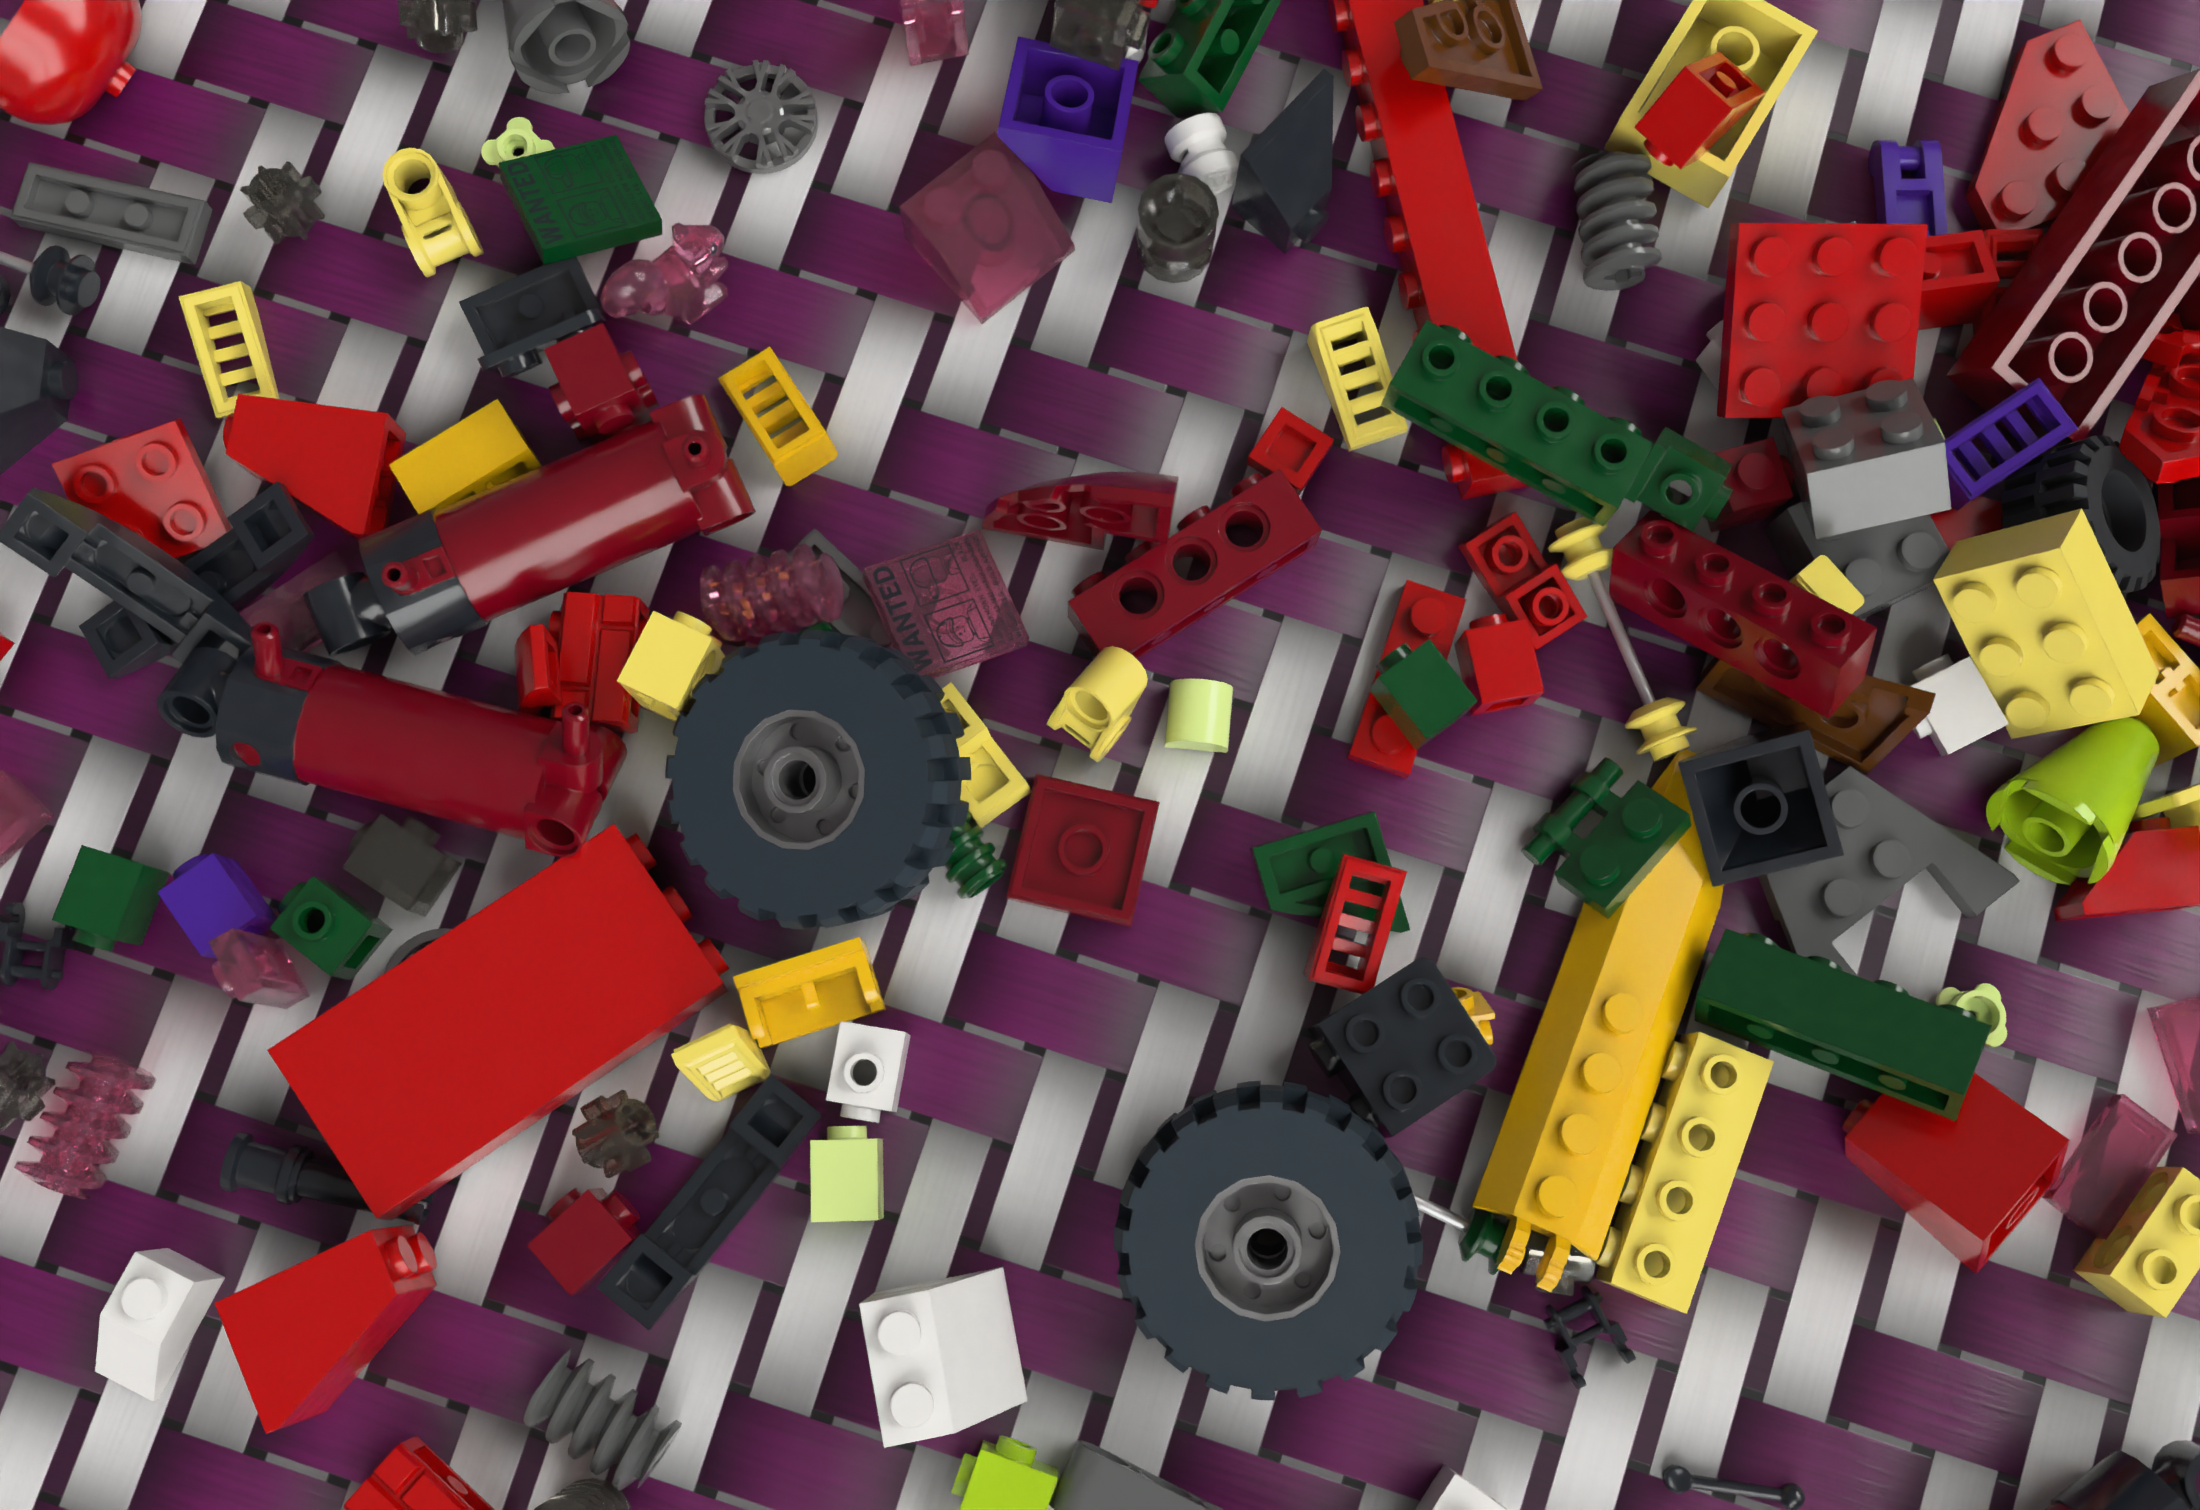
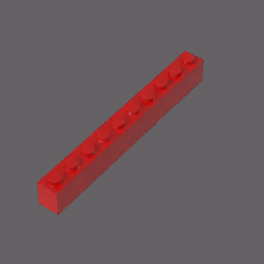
(1427, 200)

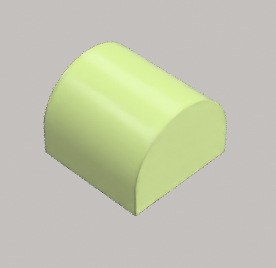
(1199, 715)

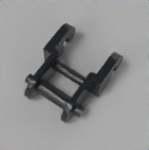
(15, 946)
(1557, 1319)

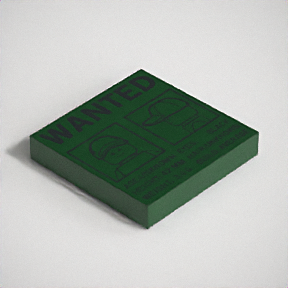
(580, 199)

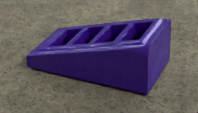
(2044, 409)

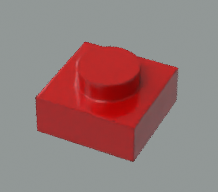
(1292, 447)

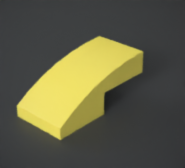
(994, 779)

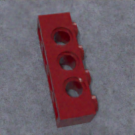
(1265, 505)
(1741, 613)

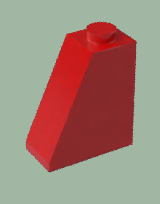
(323, 455)

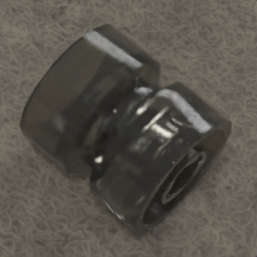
(1176, 227)

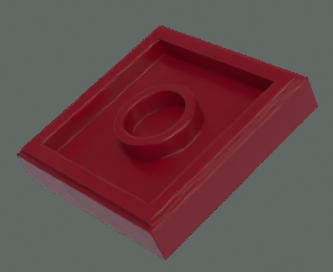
(1083, 850)

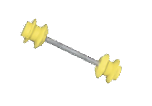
(1655, 719)

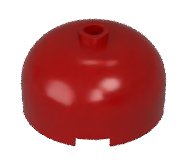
(65, 56)

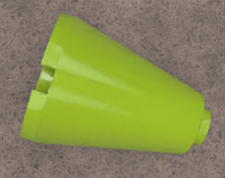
(2076, 801)

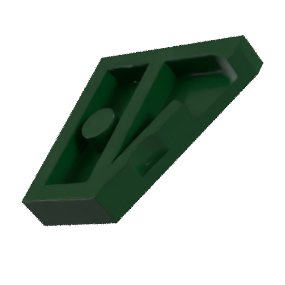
(1301, 867)

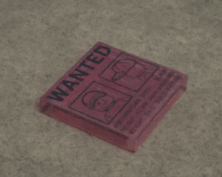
(946, 605)

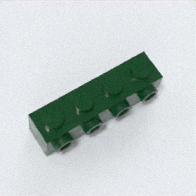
(1204, 53)
(1517, 422)
(1842, 1022)

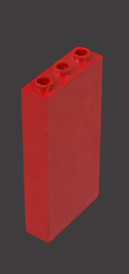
(500, 1021)

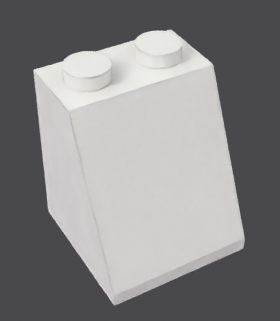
(942, 1355)

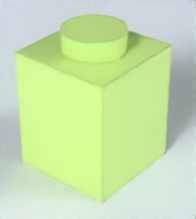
(846, 1176)

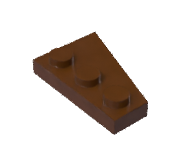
(1469, 47)
(1856, 734)

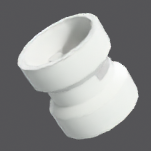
(1202, 152)

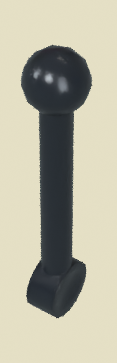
(1680, 1481)

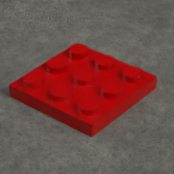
(1817, 312)

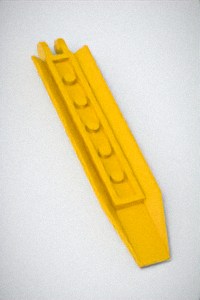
(1600, 1057)

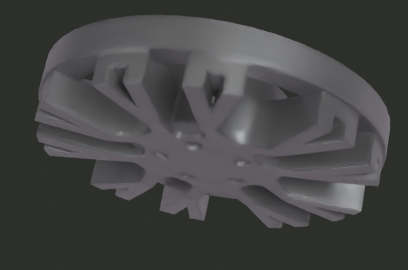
(761, 117)

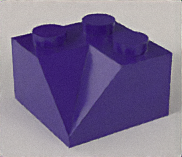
(1067, 118)

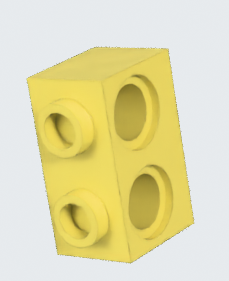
(670, 663)
(2152, 1246)

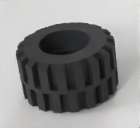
(2108, 490)

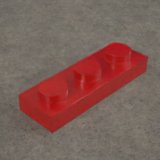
(1419, 616)

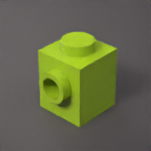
(1005, 1478)

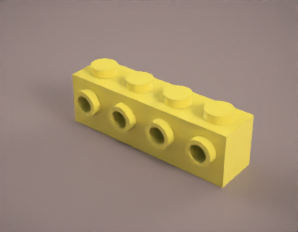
(1683, 1170)

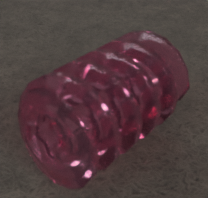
(771, 594)
(86, 1125)

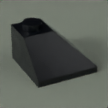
(1288, 169)
(33, 392)
(1760, 804)

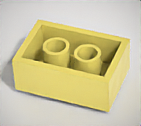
(1754, 38)
(2047, 625)

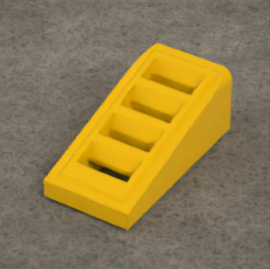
(799, 448)

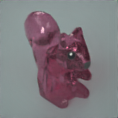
(674, 283)

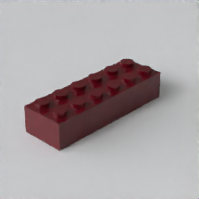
(2101, 271)

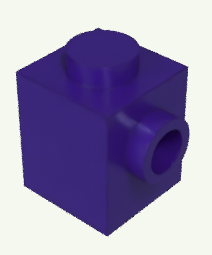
(212, 898)

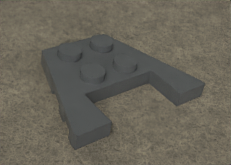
(1883, 850)

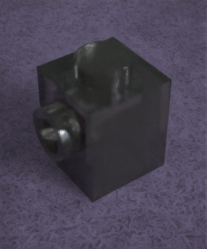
(1099, 29)
(402, 862)

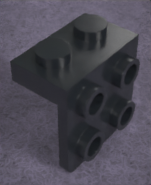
(531, 314)
(1402, 1048)

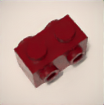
(599, 386)

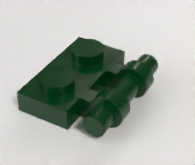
(1619, 849)

